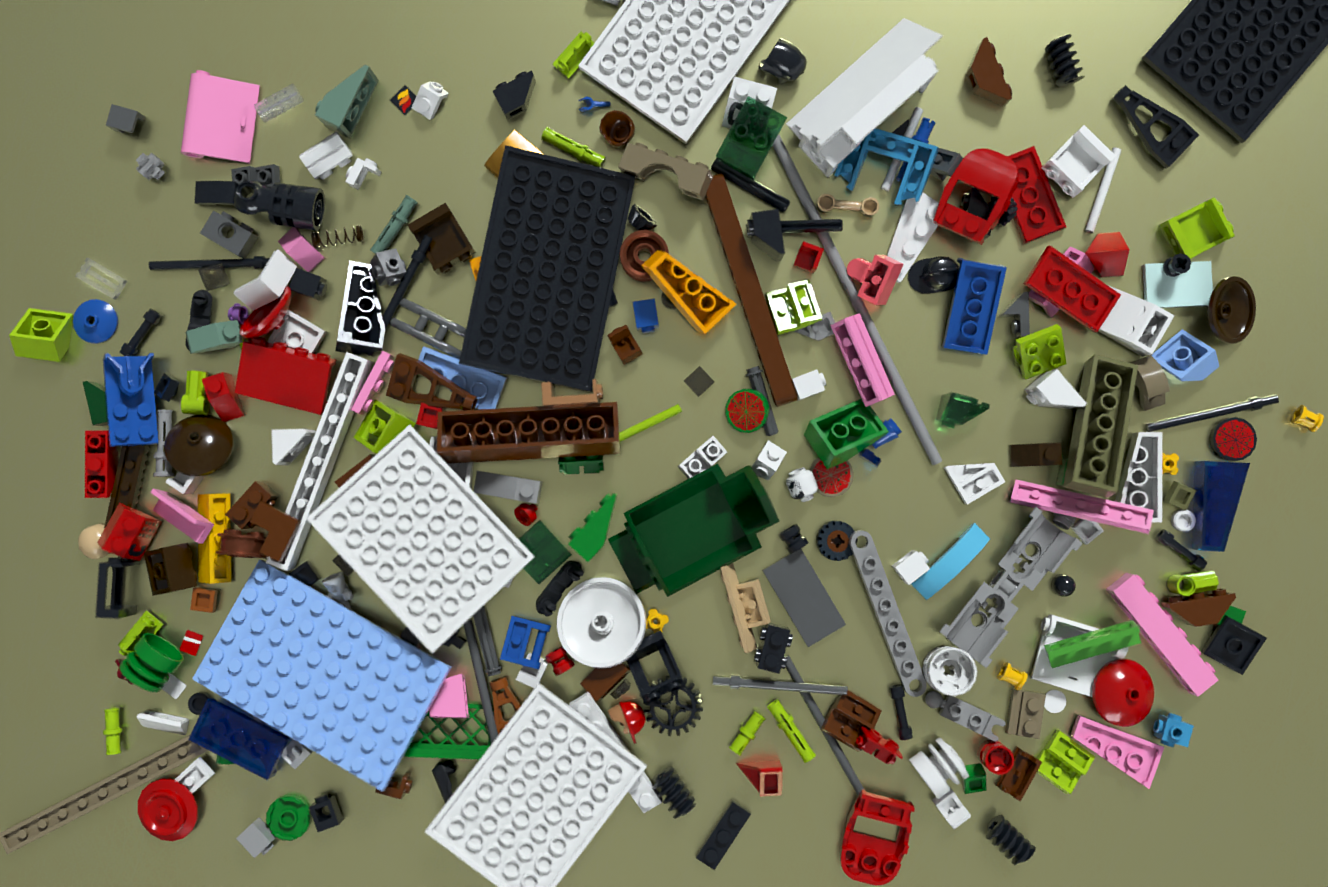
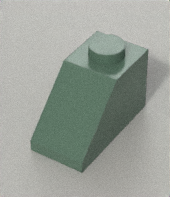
(214, 337)

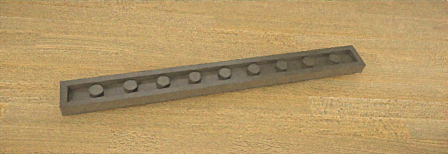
(99, 794)

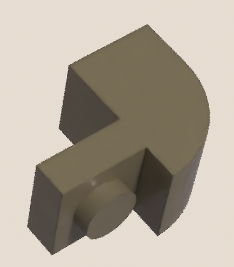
(1151, 382)

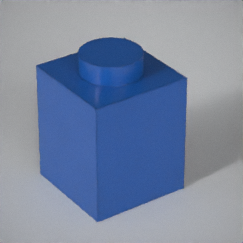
(646, 315)

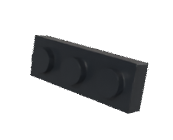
(723, 835)

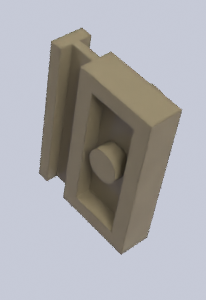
(1025, 713)

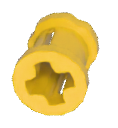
(1314, 421)
(1012, 676)

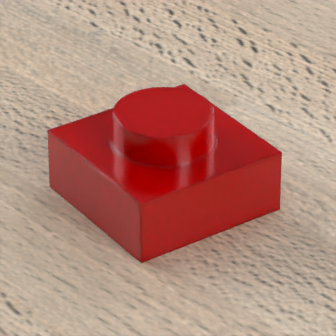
(428, 415)

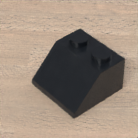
(766, 232)

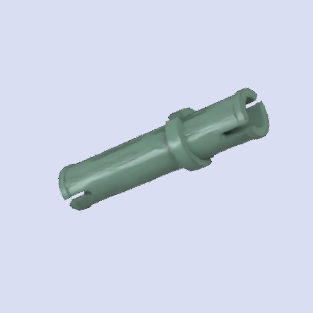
(396, 222)

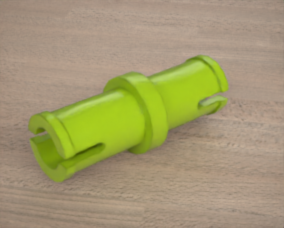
(112, 731)
(747, 733)

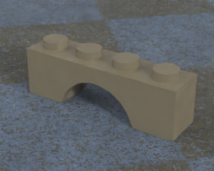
(641, 162)

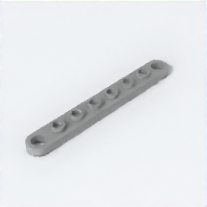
(887, 613)

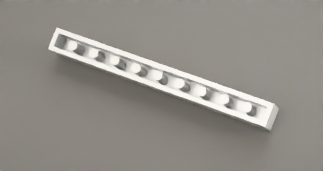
(324, 451)

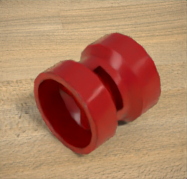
(562, 665)

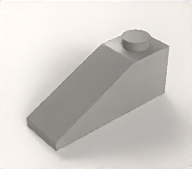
(508, 487)

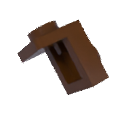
(624, 344)

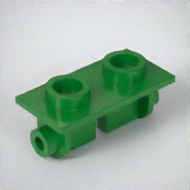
(571, 465)

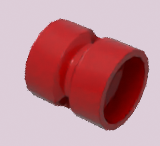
(995, 757)

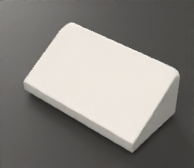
(163, 722)

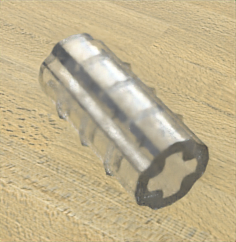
(278, 103)

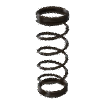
(316, 238)

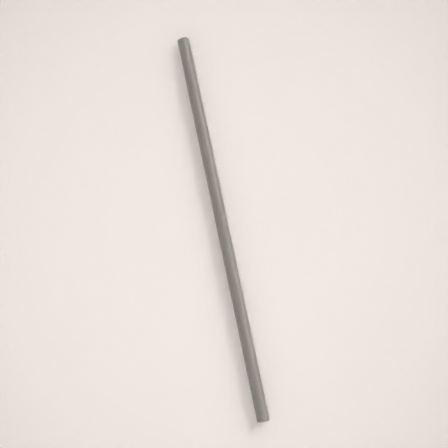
(859, 305)

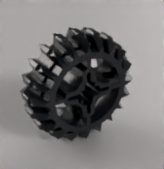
(683, 707)

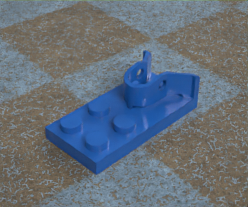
(974, 306)
(130, 400)

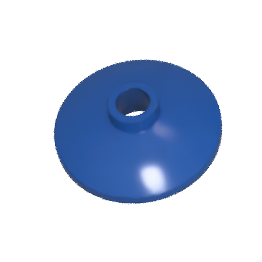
(103, 326)

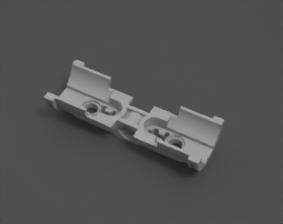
(1052, 549)

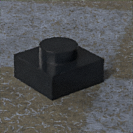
(166, 387)

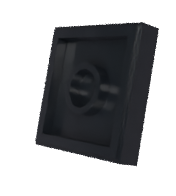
(1233, 644)

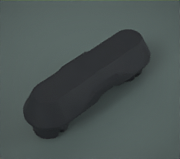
(200, 311)
(552, 593)
(441, 773)

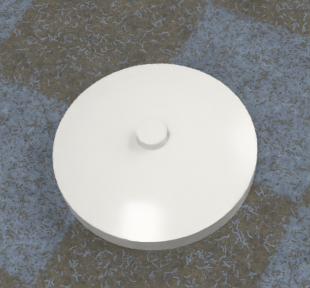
(601, 622)

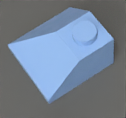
(1187, 357)

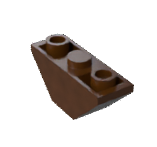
(987, 75)
(1200, 608)

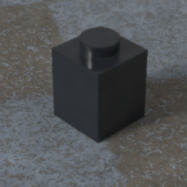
(308, 284)

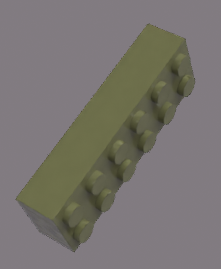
(1101, 426)

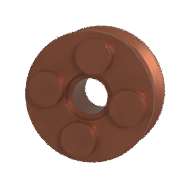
(634, 244)
(239, 545)

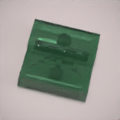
(546, 549)

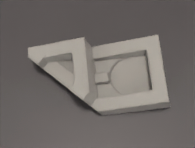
(819, 329)

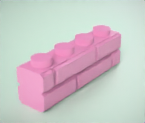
(862, 359)

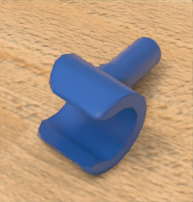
(590, 104)

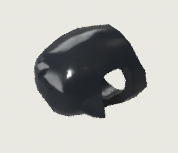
(784, 62)

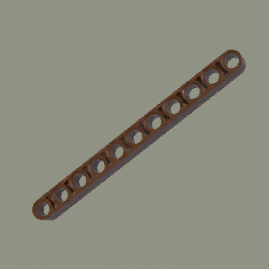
(749, 291)

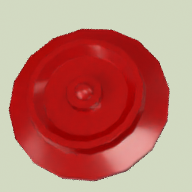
(167, 809)

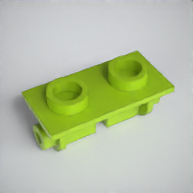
(574, 54)
(146, 624)

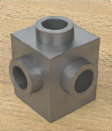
(388, 267)

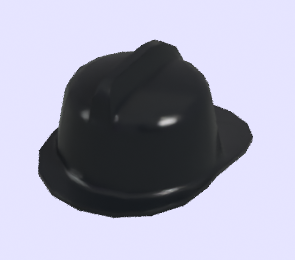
(933, 275)

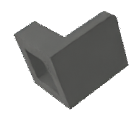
(123, 119)

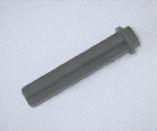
(758, 384)
(486, 642)

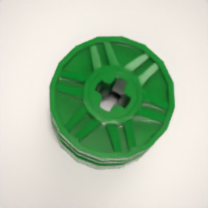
(151, 662)

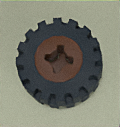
(828, 540)

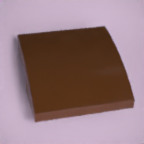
(848, 717)

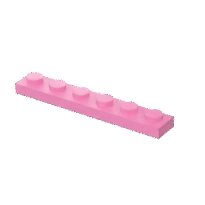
(1082, 506)

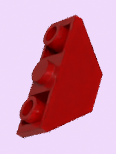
(100, 464)

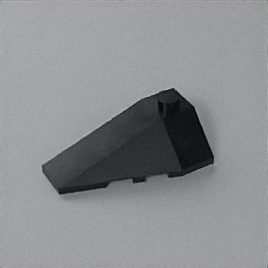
(361, 317)

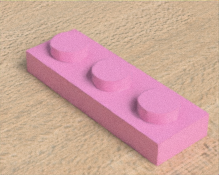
(373, 383)

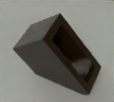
(1035, 454)

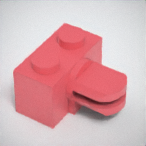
(876, 277)

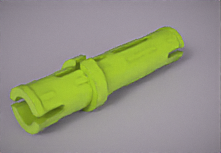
(579, 151)
(805, 751)

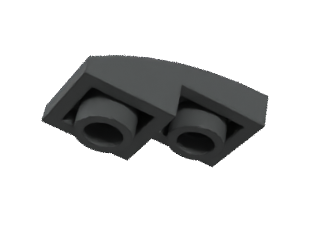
(265, 174)

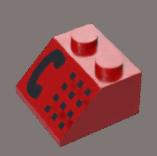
(128, 532)

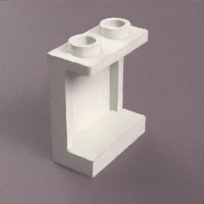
(1078, 161)

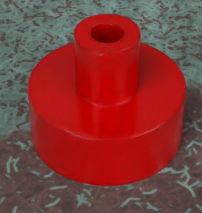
(526, 513)

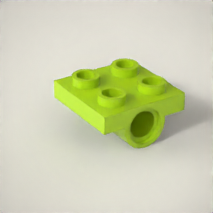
(1040, 351)

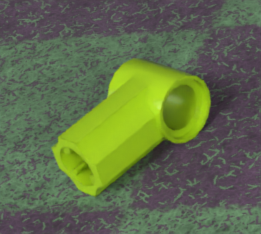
(195, 399)
(1193, 583)

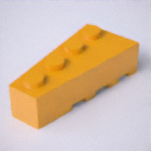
(689, 293)

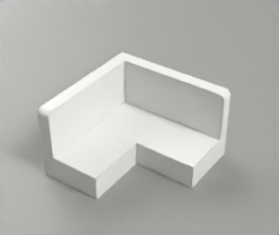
(269, 283)

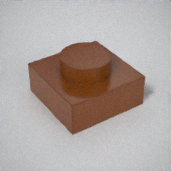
(204, 599)

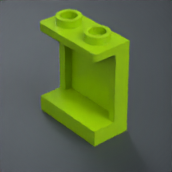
(1198, 229)

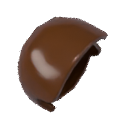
(617, 128)

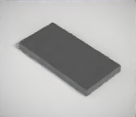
(804, 597)

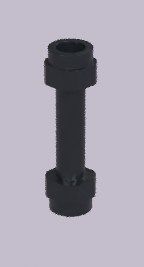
(151, 317)
(1167, 539)
(904, 730)

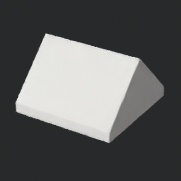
(289, 444)

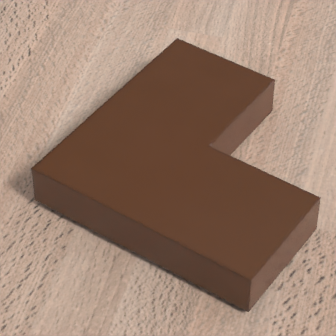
(281, 530)

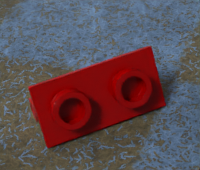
(873, 740)

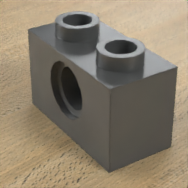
(217, 228)

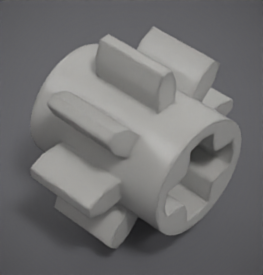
(150, 166)

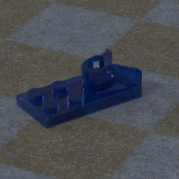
(239, 738)

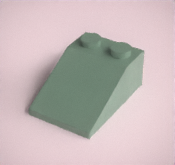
(346, 102)

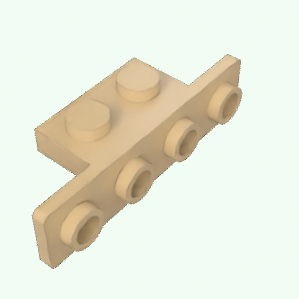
(747, 605)

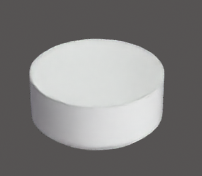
(1183, 520)

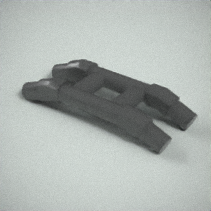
(418, 333)

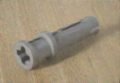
(164, 416)

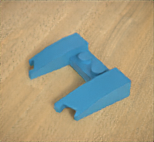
(917, 154)

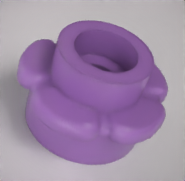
(238, 313)

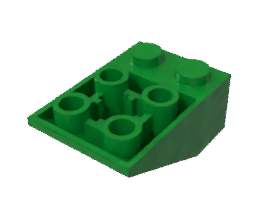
(594, 534)

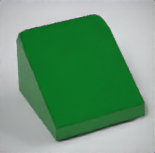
(977, 779)

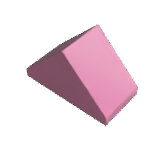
(301, 249)

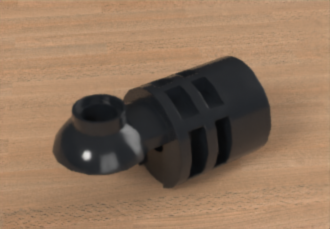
(285, 203)

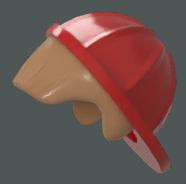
(630, 716)

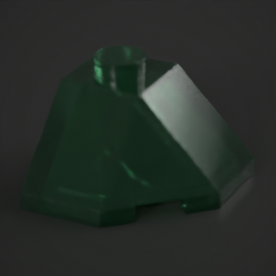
(958, 409)

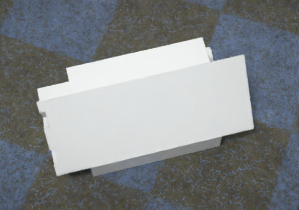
(865, 95)

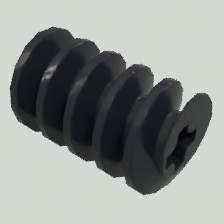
(1062, 61)
(674, 792)
(1010, 840)

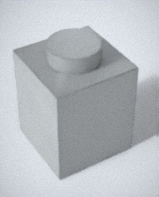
(257, 838)

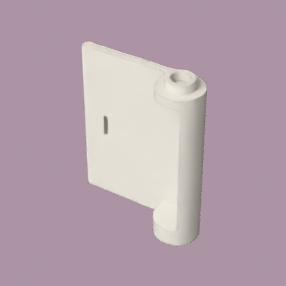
(1056, 629)

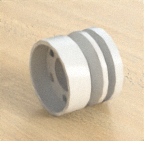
(962, 670)
(939, 767)

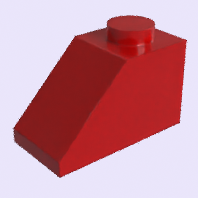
(222, 396)

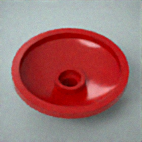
(267, 317)
(1113, 692)

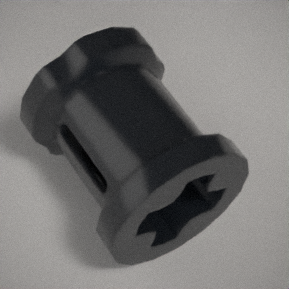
(1170, 268)

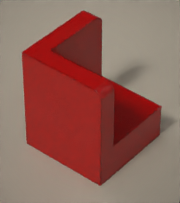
(808, 257)

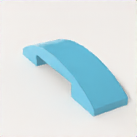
(951, 562)

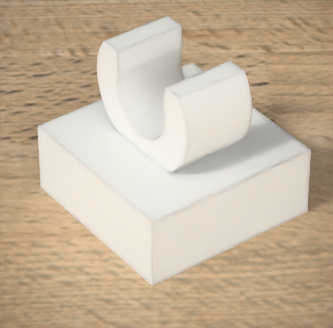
(295, 753)

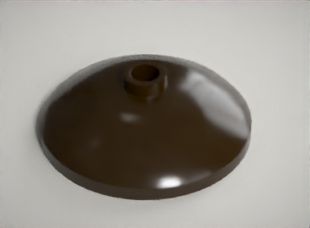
(1231, 309)
(200, 455)

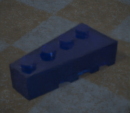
(1216, 502)

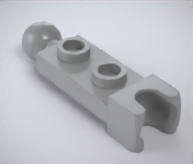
(964, 714)

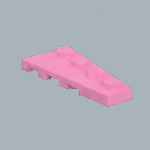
(1125, 751)

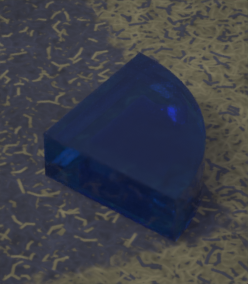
(869, 456)

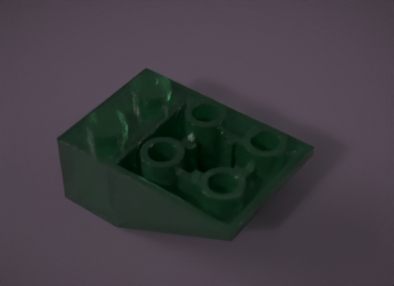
(751, 137)

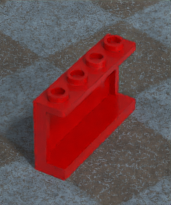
(284, 375)

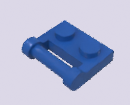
(517, 642)

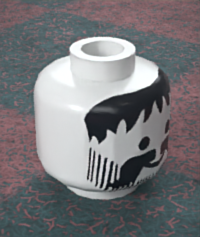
(802, 484)

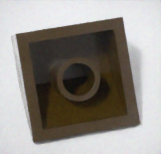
(170, 569)

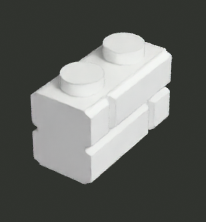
(326, 156)

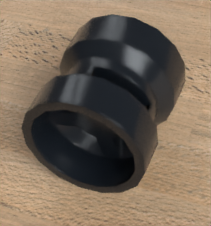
(793, 538)

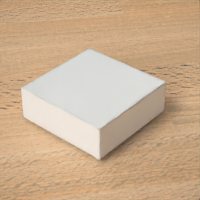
(1087, 530)

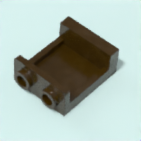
(448, 241)

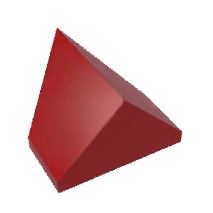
(1109, 254)
(764, 776)

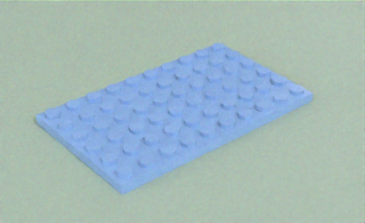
(322, 674)

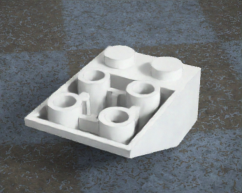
(1136, 323)

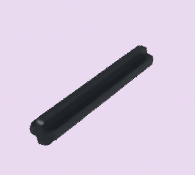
(750, 185)

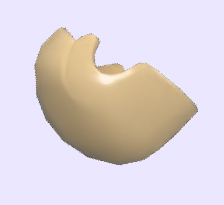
(88, 542)

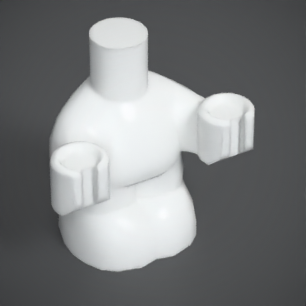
(338, 589)

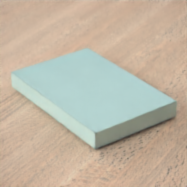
(1184, 290)

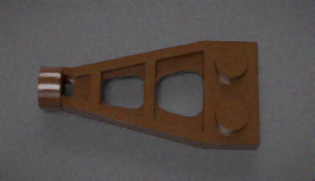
(403, 379)

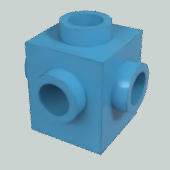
(1172, 730)

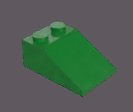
(844, 432)

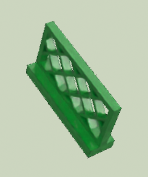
(453, 750)

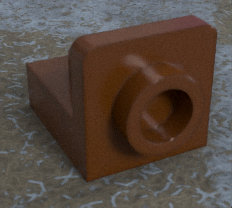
(397, 790)

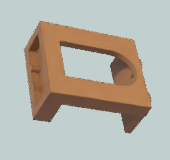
(550, 399)

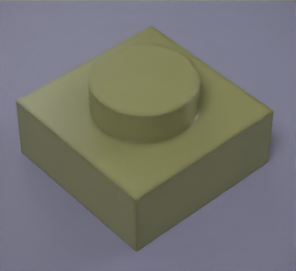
(1180, 495)

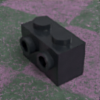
(773, 647)

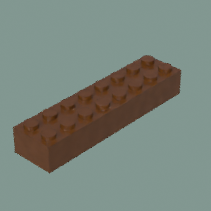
(528, 432)

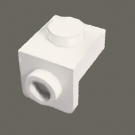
(429, 99)
(357, 172)
(768, 460)
(952, 809)

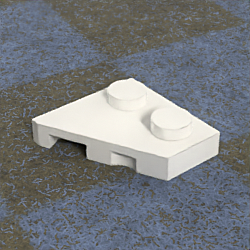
(974, 479)

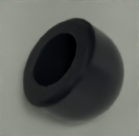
(1063, 585)

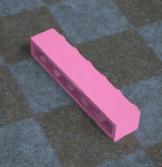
(1162, 634)

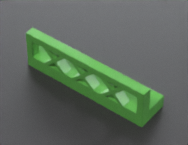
(1093, 643)

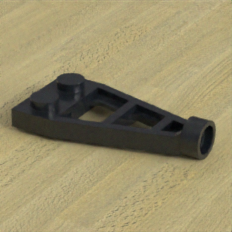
(1173, 144)

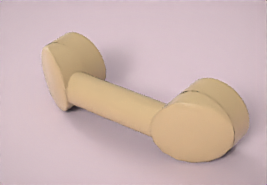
(868, 206)

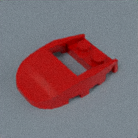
(985, 171)
(871, 857)

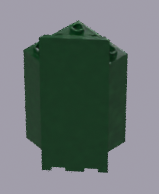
(693, 529)

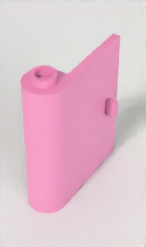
(215, 118)

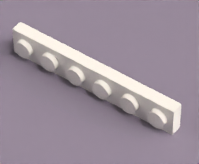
(642, 789)

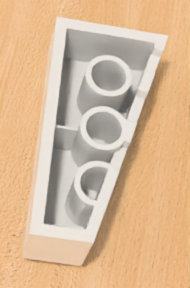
(1142, 474)

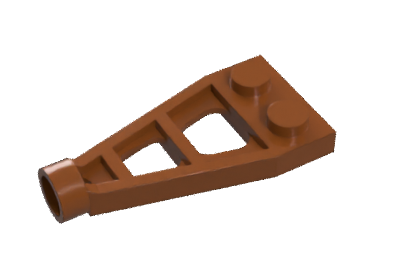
(500, 699)

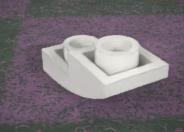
(702, 458)

